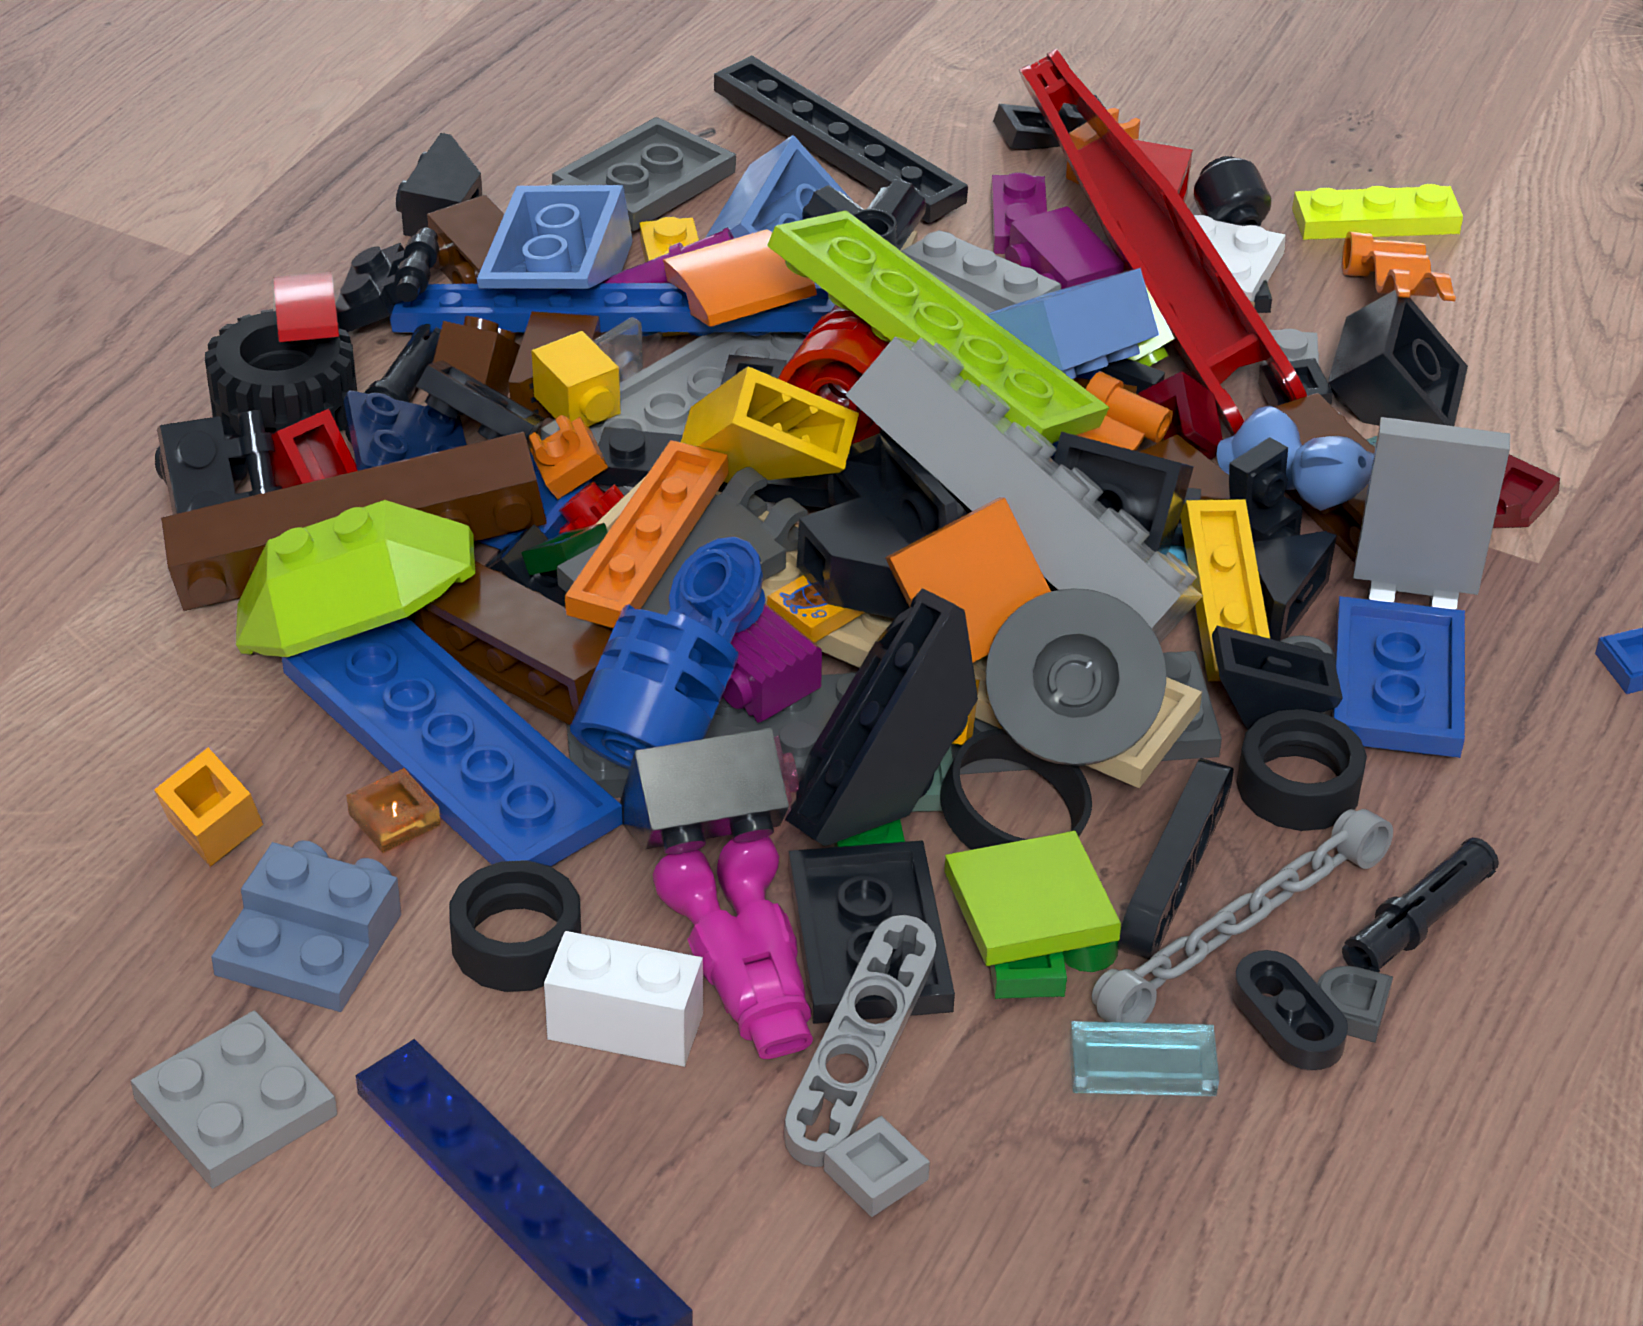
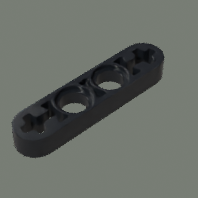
(1175, 859)

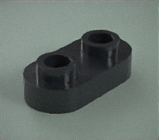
(1299, 1017)

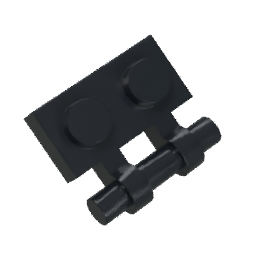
(386, 278)
(199, 458)

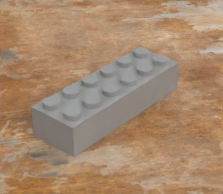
(982, 456)

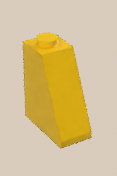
(771, 427)

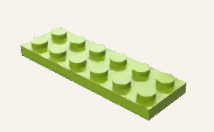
(909, 302)

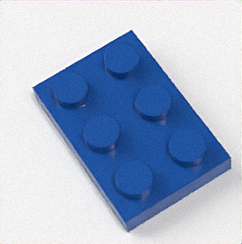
(1401, 675)

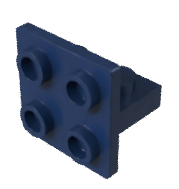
(397, 430)

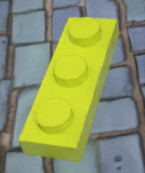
(1377, 211)

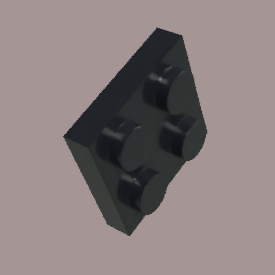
(458, 393)

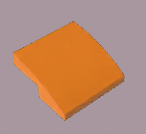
(736, 279)

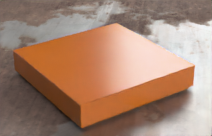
(977, 565)

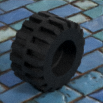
(282, 379)

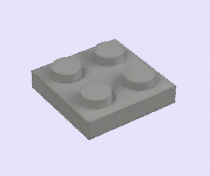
(233, 1098)

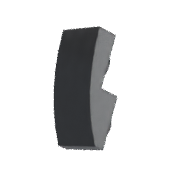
(1262, 481)

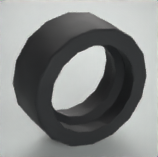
(1307, 736)
(510, 887)

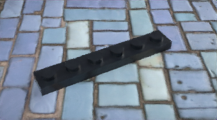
(837, 134)

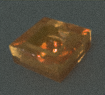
(393, 810)

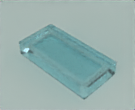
(1143, 1058)

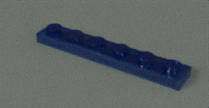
(516, 1194)

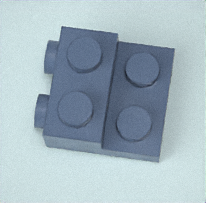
(309, 925)

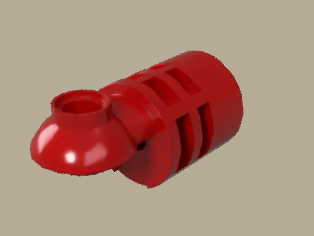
(834, 360)

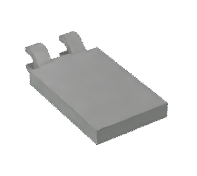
(1430, 510)

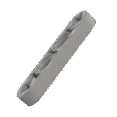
(860, 1038)

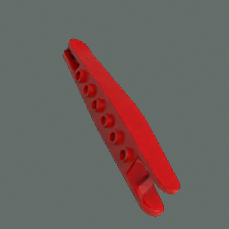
(1157, 232)

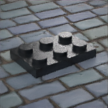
(840, 904)

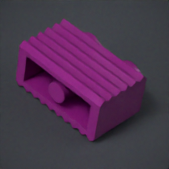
(773, 667)

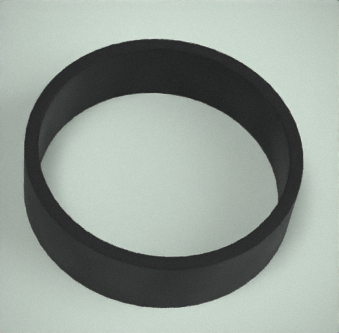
(996, 744)

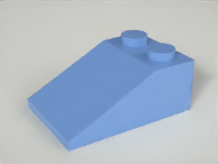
(559, 238)

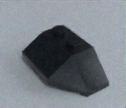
(895, 486)
(890, 725)

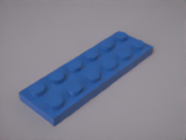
(459, 742)

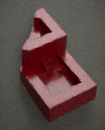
(1524, 494)

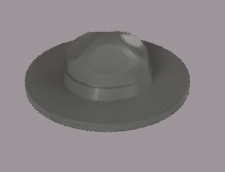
(1075, 676)

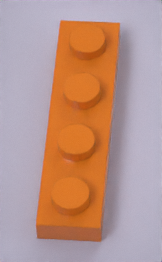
(647, 533)

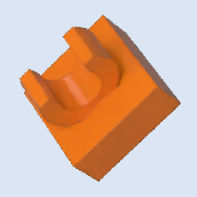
(567, 456)

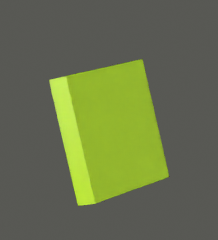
(1031, 898)

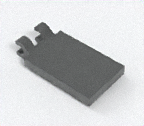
(655, 166)
(727, 515)

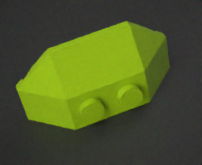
(349, 577)

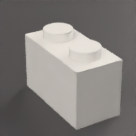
(624, 998)

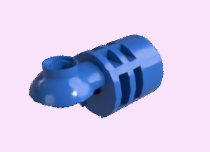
(671, 670)

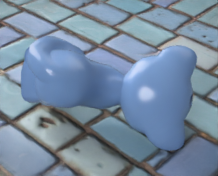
(1322, 470)

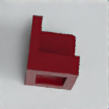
(1193, 410)

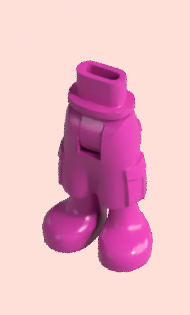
(745, 955)

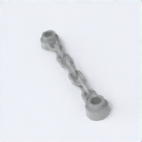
(1131, 998)

